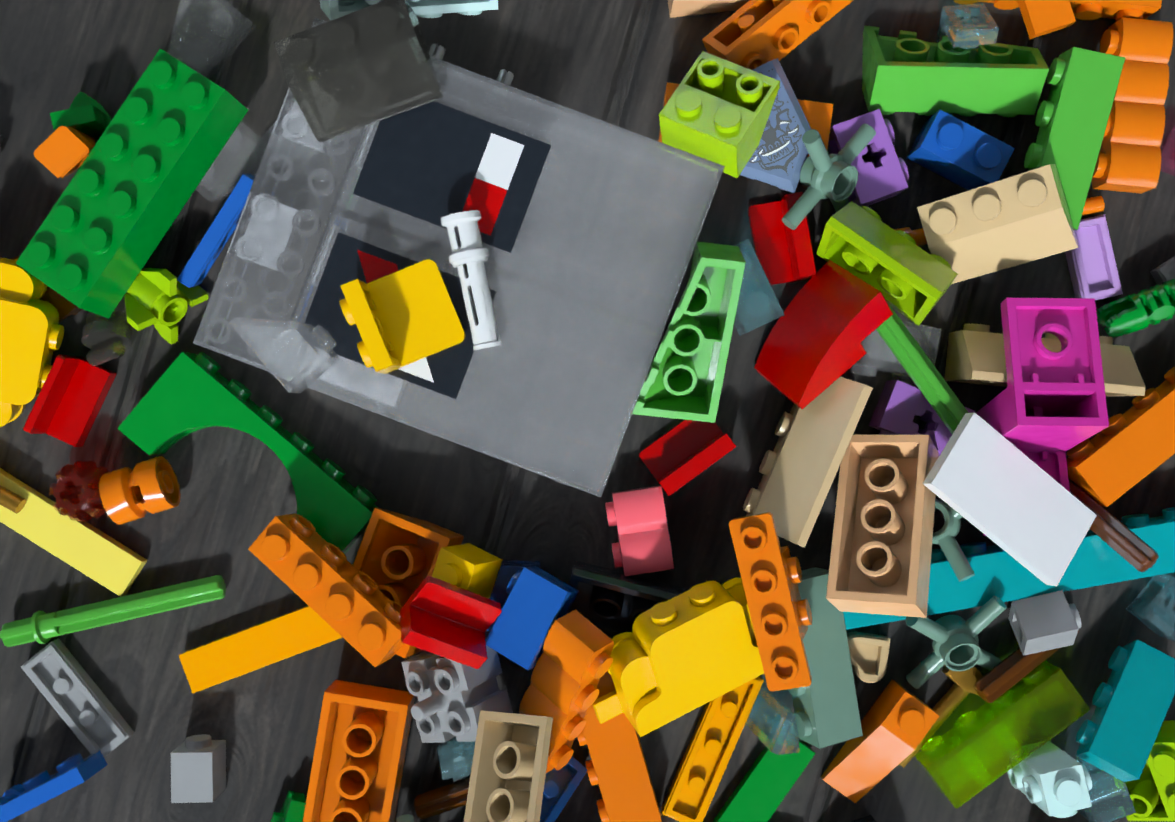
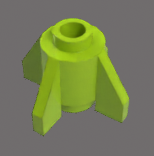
(160, 301)

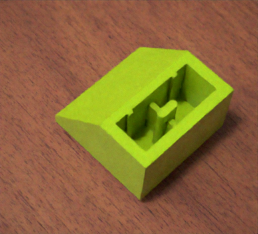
(719, 112)
(1155, 790)

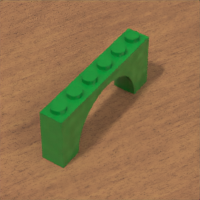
(197, 397)

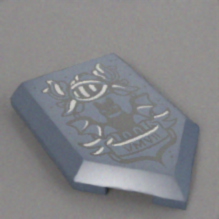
(781, 147)

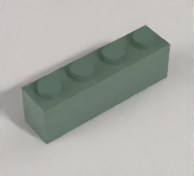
(829, 706)

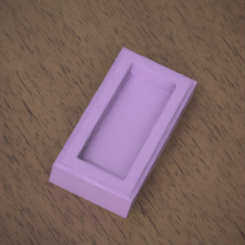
(1093, 263)

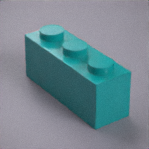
(1128, 711)

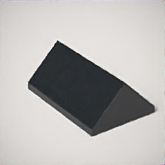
(614, 599)

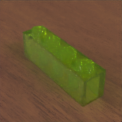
(1001, 733)

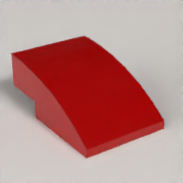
(821, 333)

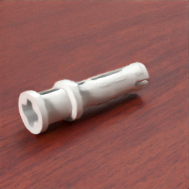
(469, 259)

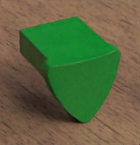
(83, 115)

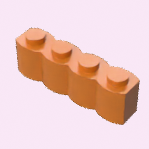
(1136, 124)
(567, 681)

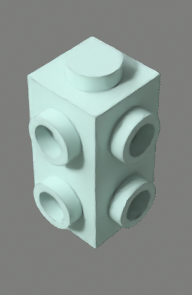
(1053, 781)

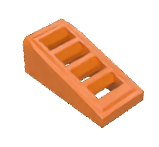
(64, 150)

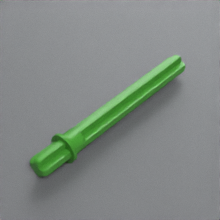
(922, 371)
(44, 626)

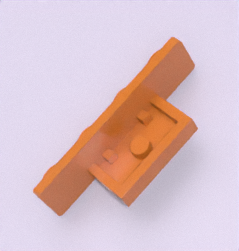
(773, 600)

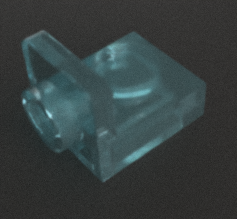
(967, 26)

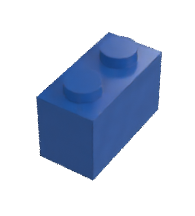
(959, 151)
(528, 614)

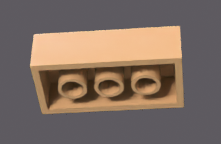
(883, 526)

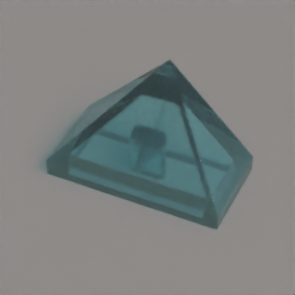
(774, 723)

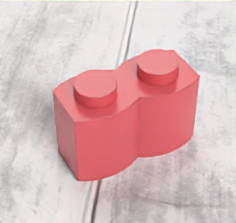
(641, 530)

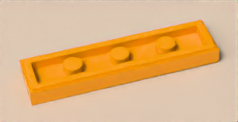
(255, 648)
(709, 753)

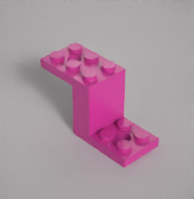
(1050, 395)

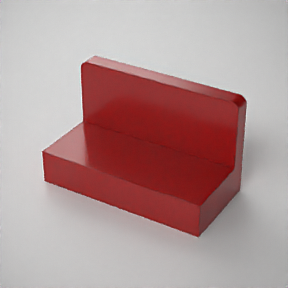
(782, 252)
(70, 400)
(685, 453)
(448, 621)

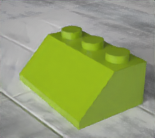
(886, 260)

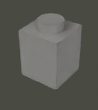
(1044, 622)
(198, 770)

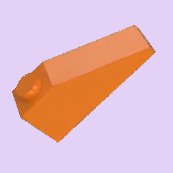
(889, 736)

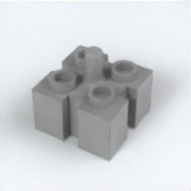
(453, 695)

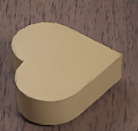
(868, 655)

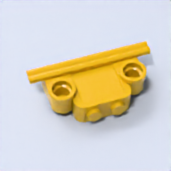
(26, 338)
(682, 656)

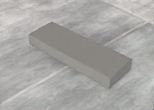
(77, 699)

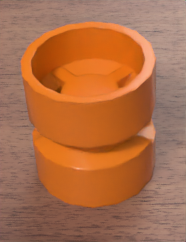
(133, 492)

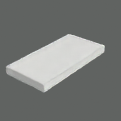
(1010, 499)

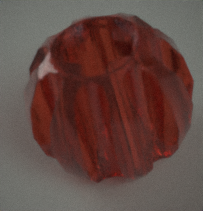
(68, 490)

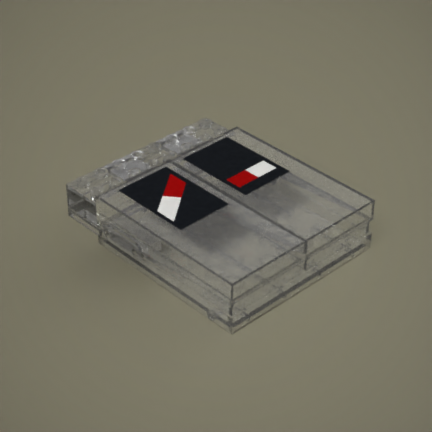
(580, 267)

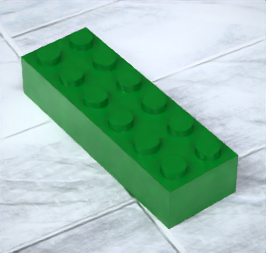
(132, 185)

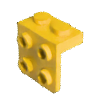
(402, 316)

